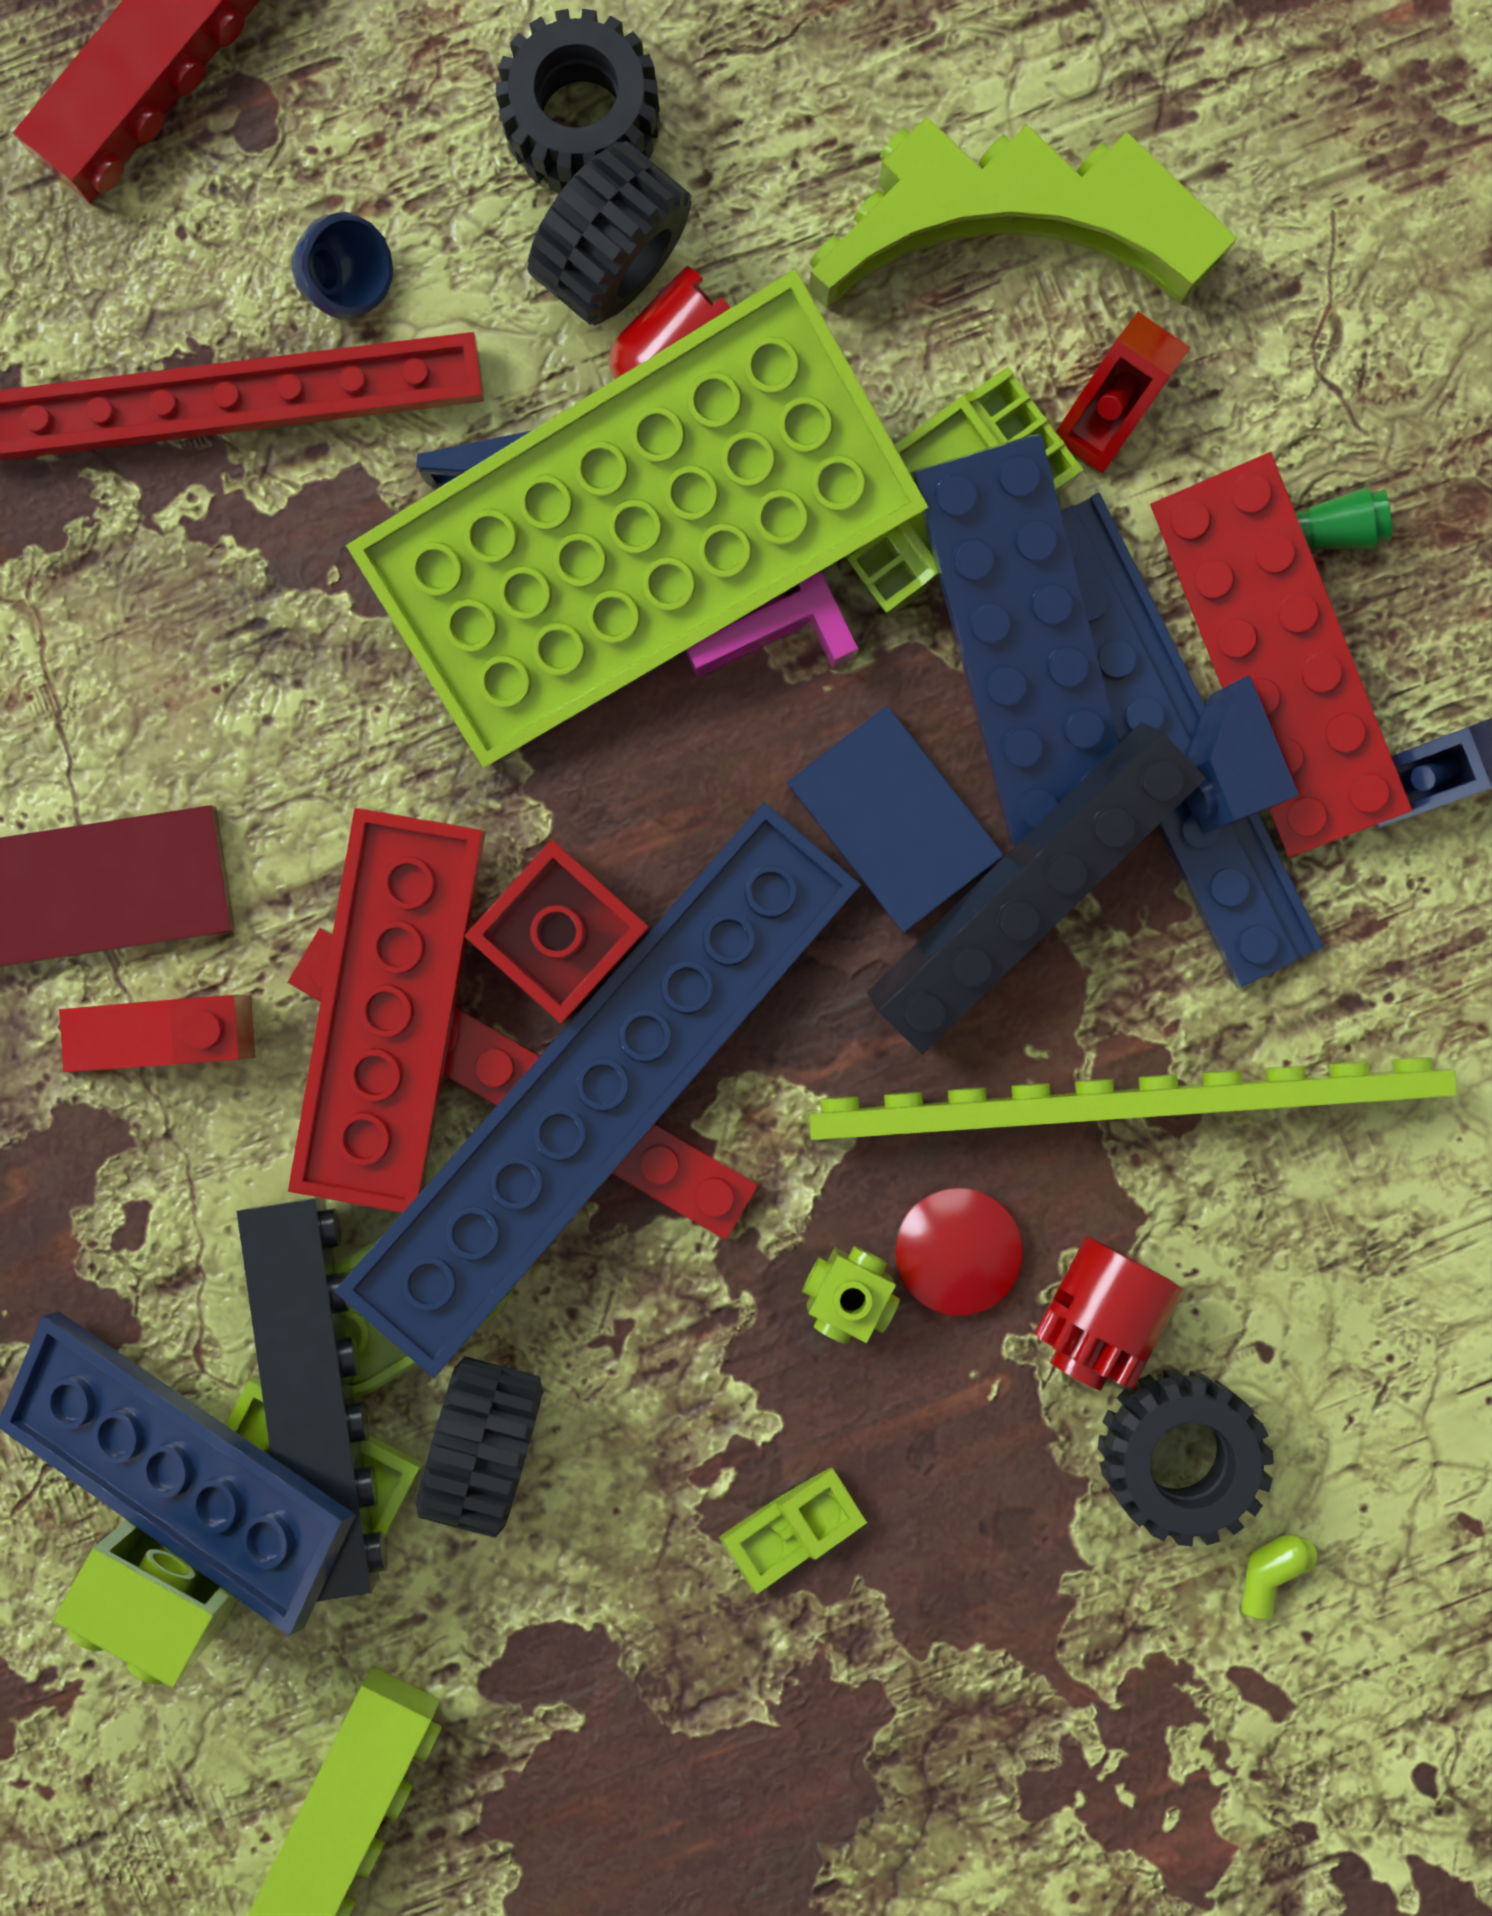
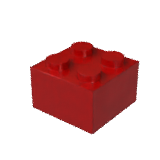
(557, 932)

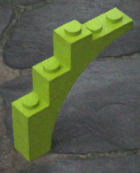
(1112, 204)

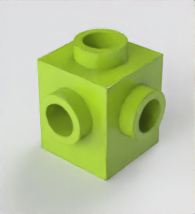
(845, 1271)

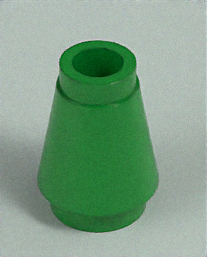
(1348, 521)

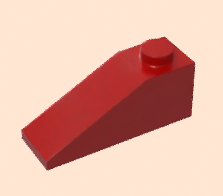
(157, 1033)

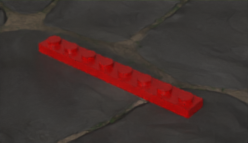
(240, 396)
(493, 1064)

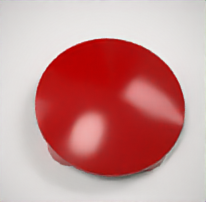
(958, 1251)

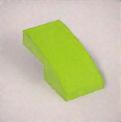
(792, 1529)

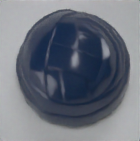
(342, 265)

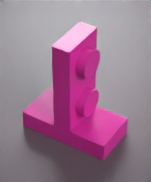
(776, 619)

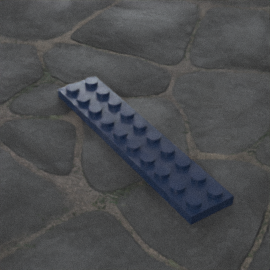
(596, 1090)

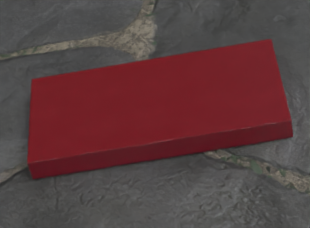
(112, 886)

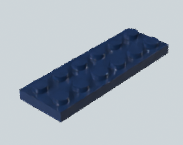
(1018, 624)
(176, 1472)

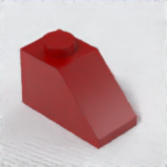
(1121, 391)

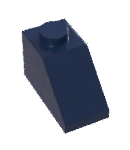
(1238, 758)
(1445, 769)

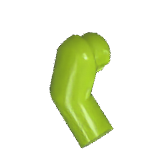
(1272, 1566)

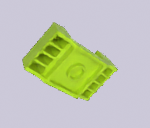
(901, 561)

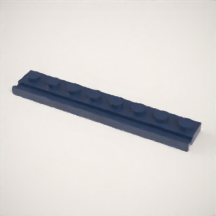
(1230, 870)

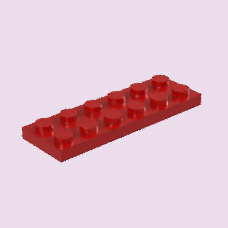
(1273, 620)
(386, 1010)

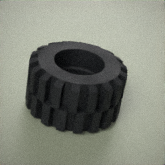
(569, 54)
(608, 233)
(479, 1447)
(1219, 1495)

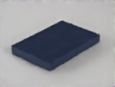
(894, 819)

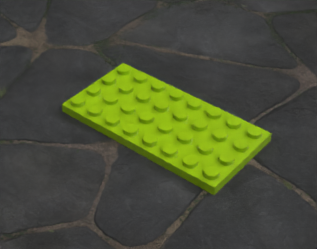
(639, 520)

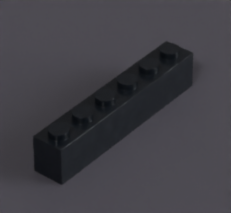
(1035, 886)
(309, 1370)

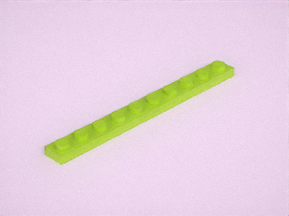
(1155, 1097)

